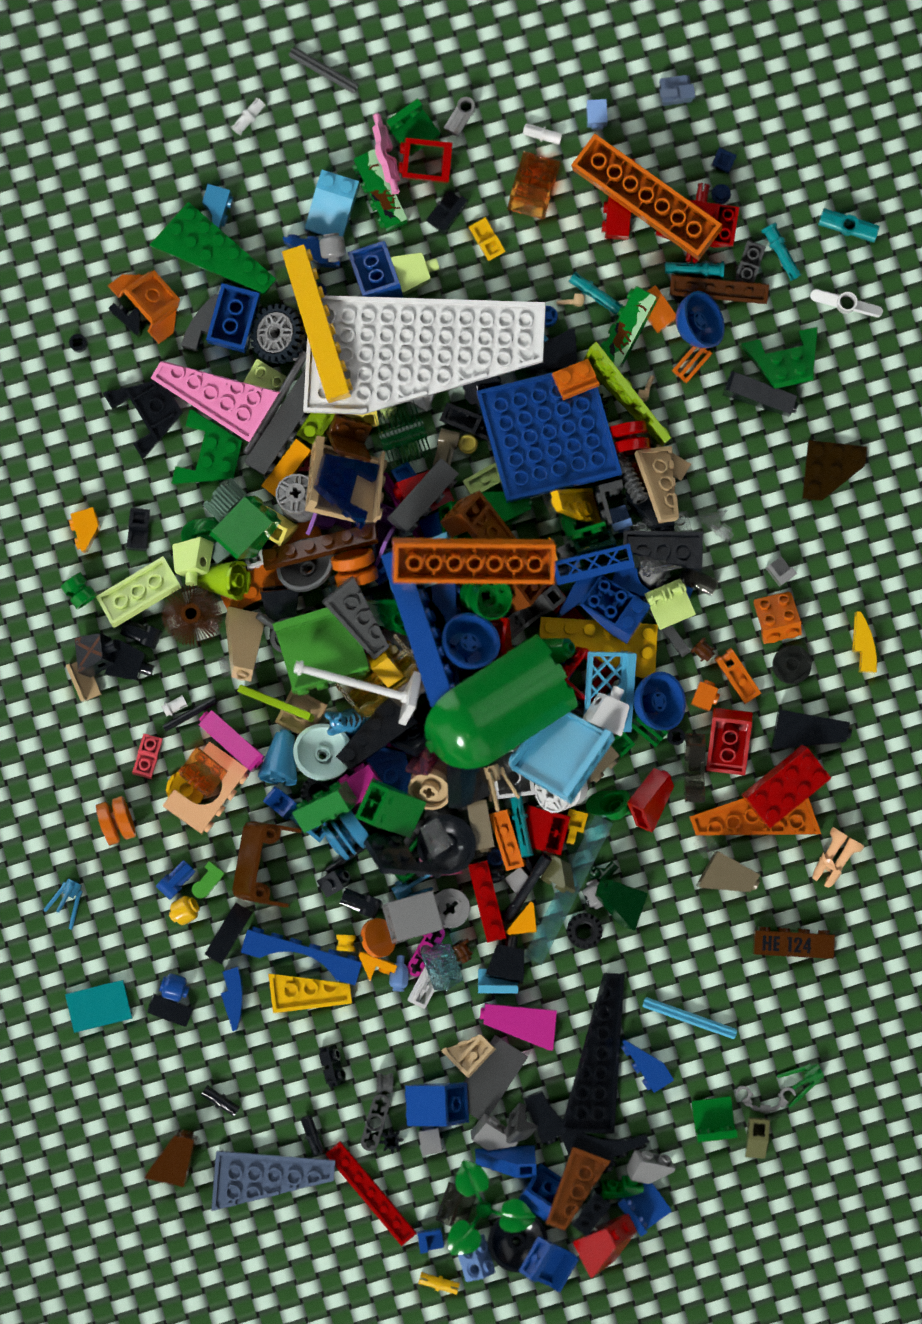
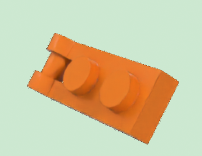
(738, 676)

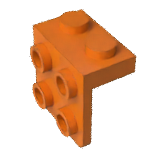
(778, 617)

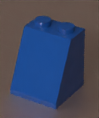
(437, 1104)

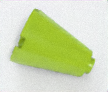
(227, 580)

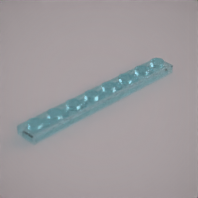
(562, 902)

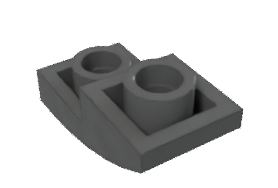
(750, 262)

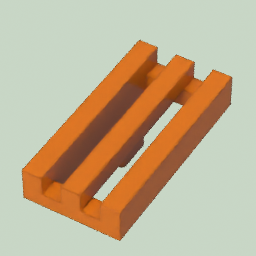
(680, 374)

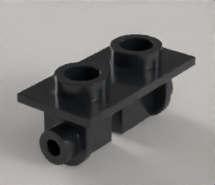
(335, 1074)

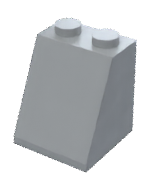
(413, 916)

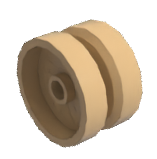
(432, 787)

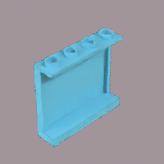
(562, 755)

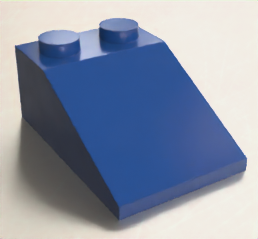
(375, 271)

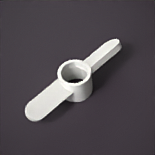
(834, 300)

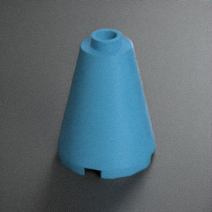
(279, 760)

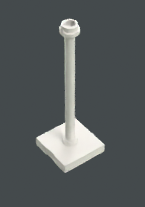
(407, 697)

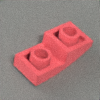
(147, 756)

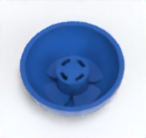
(700, 320)
(477, 636)
(660, 701)

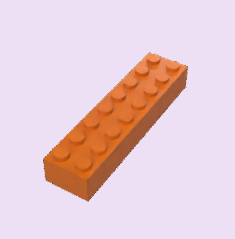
(646, 196)
(473, 561)

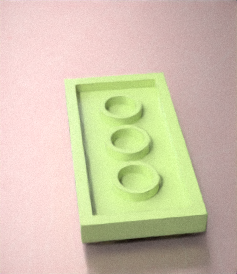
(138, 592)

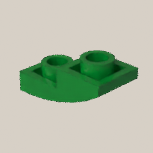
(615, 1189)

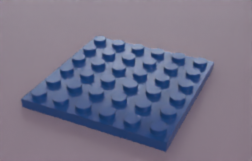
(546, 440)

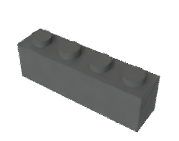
(422, 497)

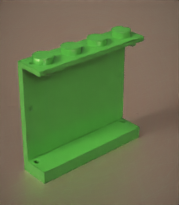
(322, 644)

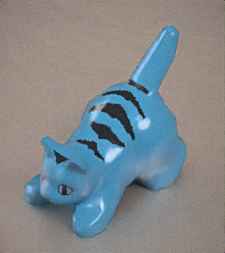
(346, 721)

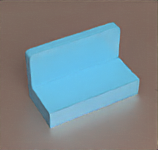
(493, 985)

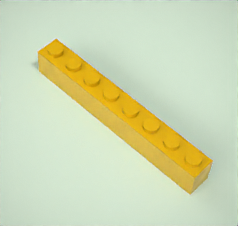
(316, 323)

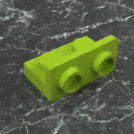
(315, 425)

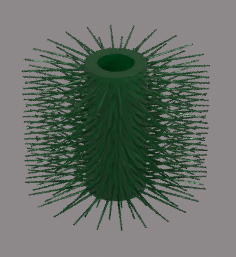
(403, 434)

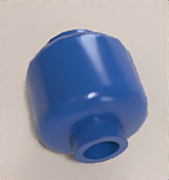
(174, 987)

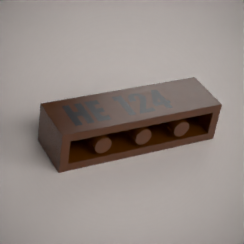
(793, 943)

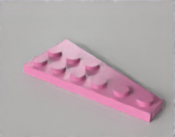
(228, 401)

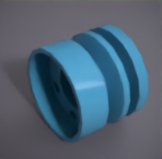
(346, 834)

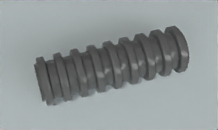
(631, 481)

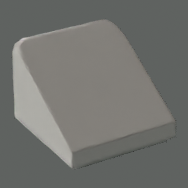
(516, 879)

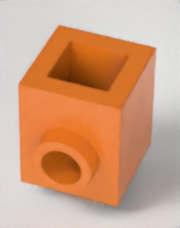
(705, 695)

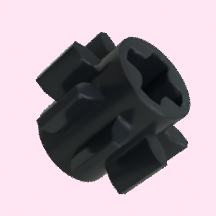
(390, 1135)

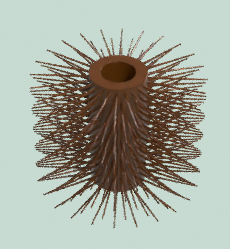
(195, 605)

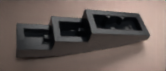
(465, 421)

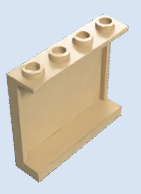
(365, 494)

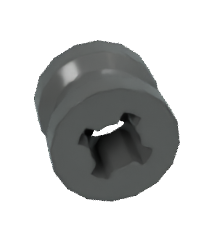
(384, 1082)

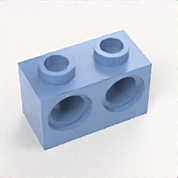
(477, 1264)

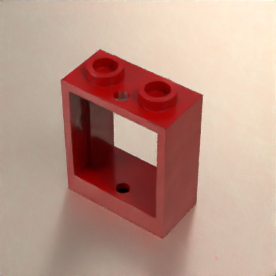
(445, 162)
(572, 663)

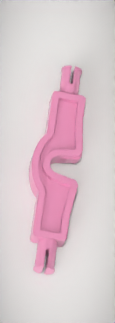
(382, 146)

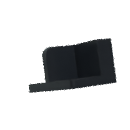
(447, 211)

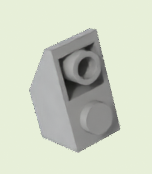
(490, 1133)
(649, 1167)

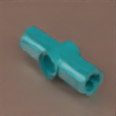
(835, 221)

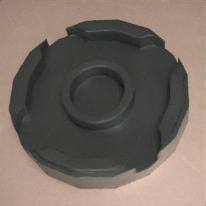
(792, 664)

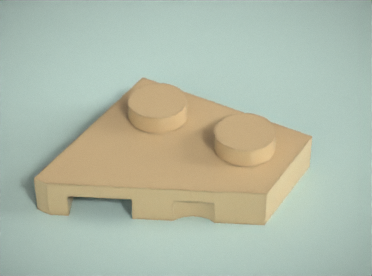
(470, 1054)

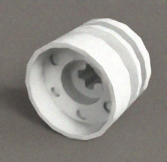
(555, 804)

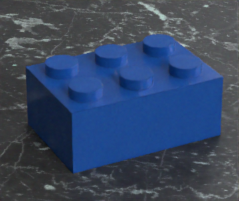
(233, 318)

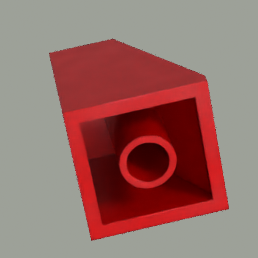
(604, 1243)

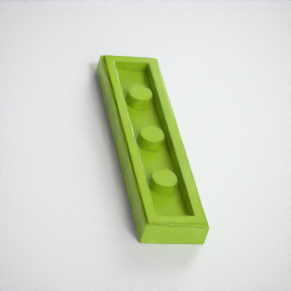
(276, 703)

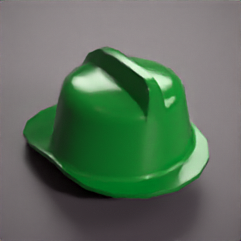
(199, 528)
(609, 803)

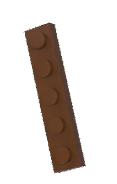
(720, 288)

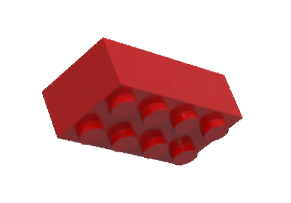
(786, 786)

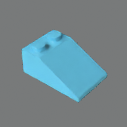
(332, 204)

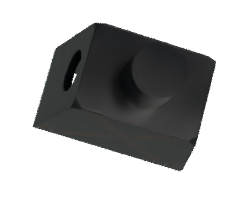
(95, 653)

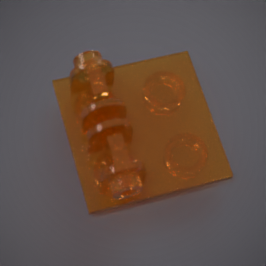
(202, 771)

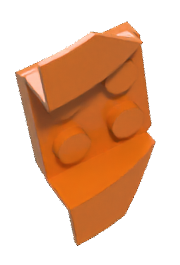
(152, 299)

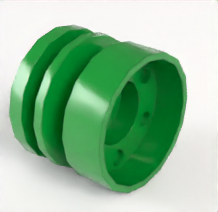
(486, 600)

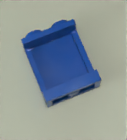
(549, 1264)

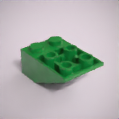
(390, 808)

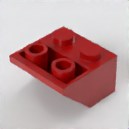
(546, 829)

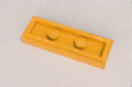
(288, 465)

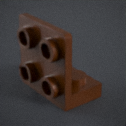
(348, 437)

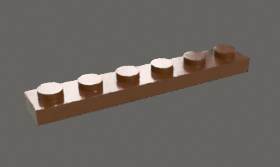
(320, 546)

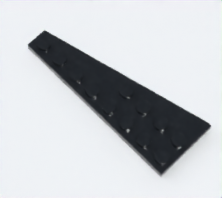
(594, 1089)

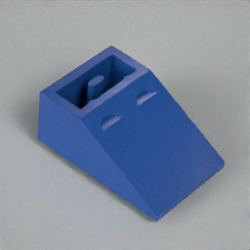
(615, 608)

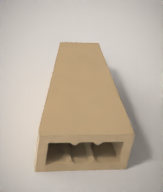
(243, 640)

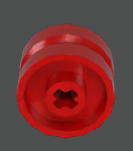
(628, 437)

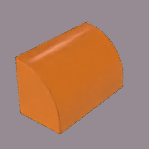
(662, 314)

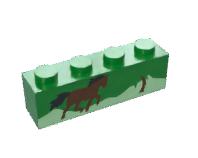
(382, 200)
(629, 325)

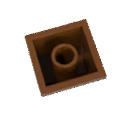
(175, 1161)

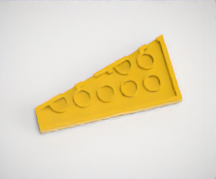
(594, 637)

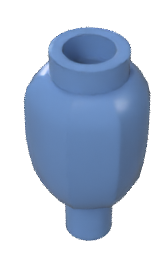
(400, 978)

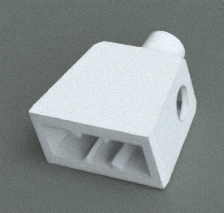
(608, 711)

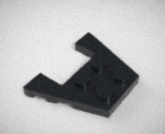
(154, 406)
(395, 858)

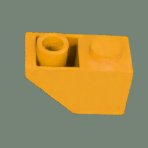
(86, 528)

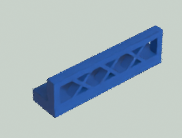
(596, 570)

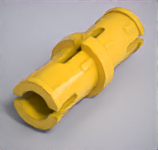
(439, 1283)

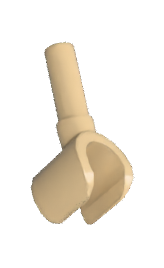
(578, 300)
(644, 394)

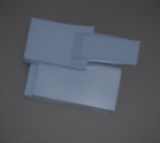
(676, 90)

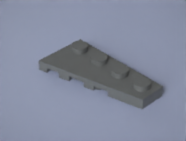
(355, 615)

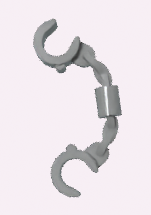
(765, 1108)

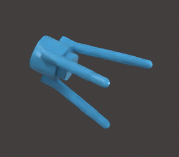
(70, 889)
(402, 890)

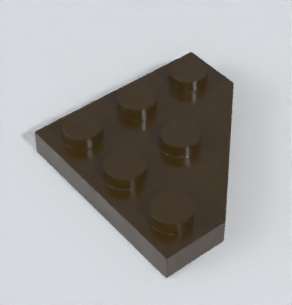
(829, 467)

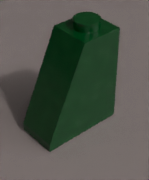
(621, 902)

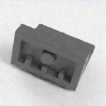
(611, 490)

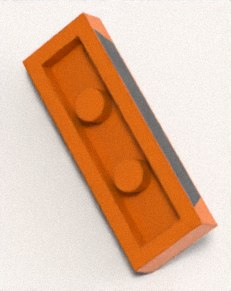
(507, 839)

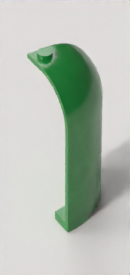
(499, 707)

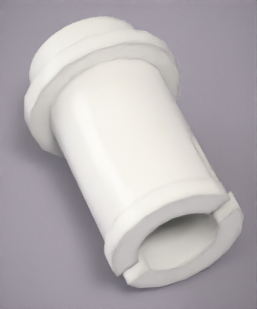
(174, 705)

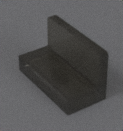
(454, 1206)

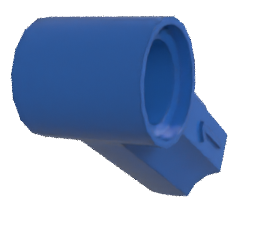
(172, 882)

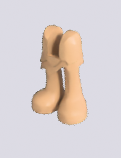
(826, 860)

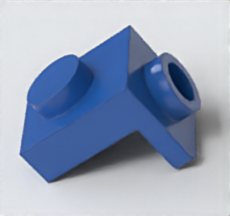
(280, 802)

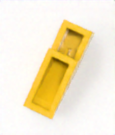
(864, 644)

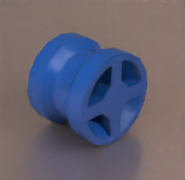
(550, 313)

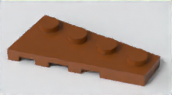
(575, 1185)

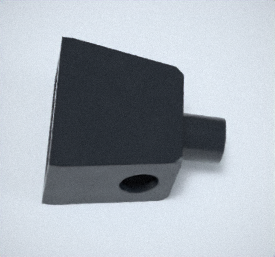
(279, 602)
(129, 663)
(507, 962)

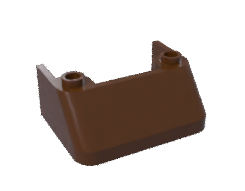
(249, 855)

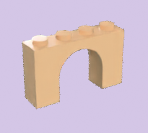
(201, 816)

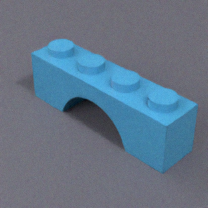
(217, 201)

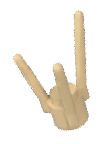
(493, 774)

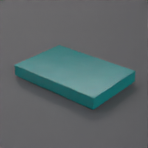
(98, 1006)

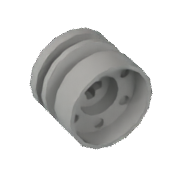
(290, 506)

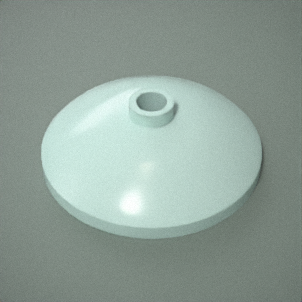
(314, 742)

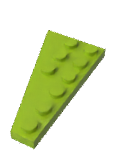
(623, 392)

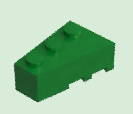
(324, 806)

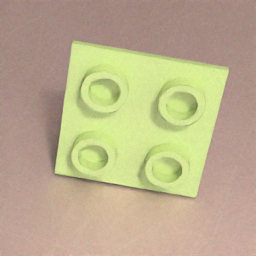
(264, 376)
(670, 604)

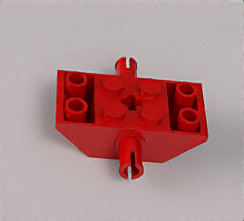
(724, 214)

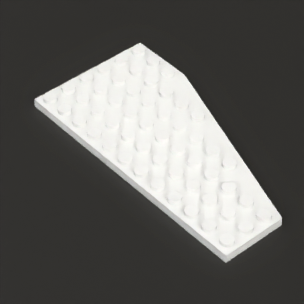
(422, 347)

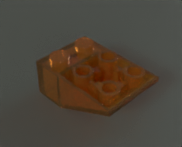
(533, 185)

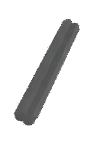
(323, 70)

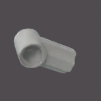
(459, 117)

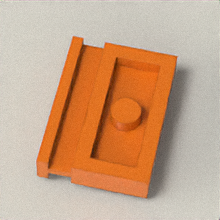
(575, 379)

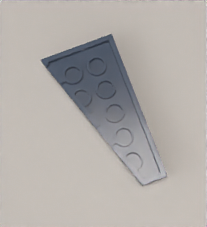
(254, 1176)

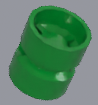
(78, 590)

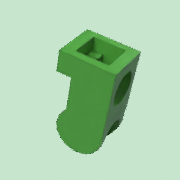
(203, 887)

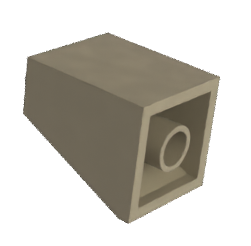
(728, 874)

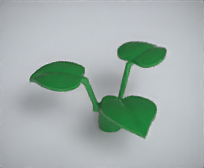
(514, 1216)

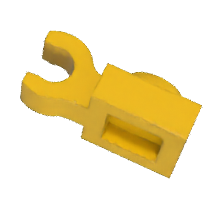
(576, 824)

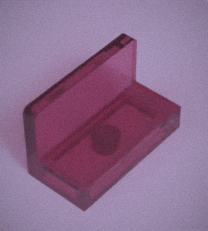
(423, 763)

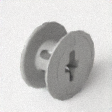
(461, 909)

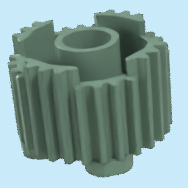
(224, 499)

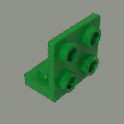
(412, 123)
(569, 525)
(713, 1119)

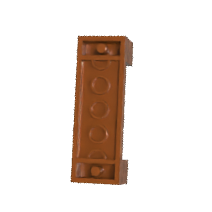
(483, 522)

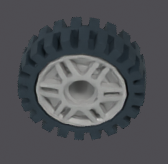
(266, 330)

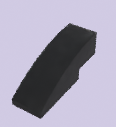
(228, 933)

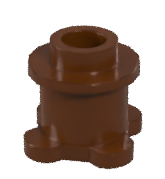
(703, 650)
(462, 951)

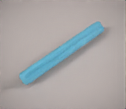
(690, 1018)

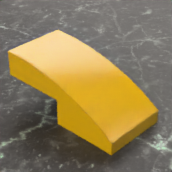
(486, 239)

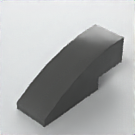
(199, 325)

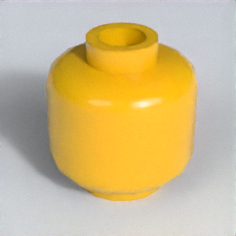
(184, 910)

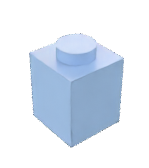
(596, 114)

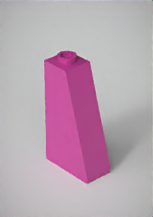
(231, 740)
(525, 1023)

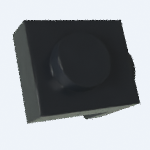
(335, 881)

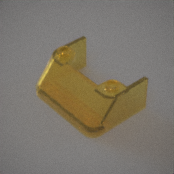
(365, 701)

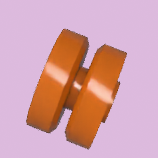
(357, 564)
(115, 820)

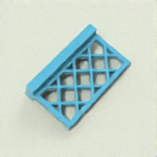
(626, 679)

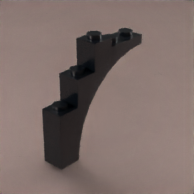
(549, 1128)

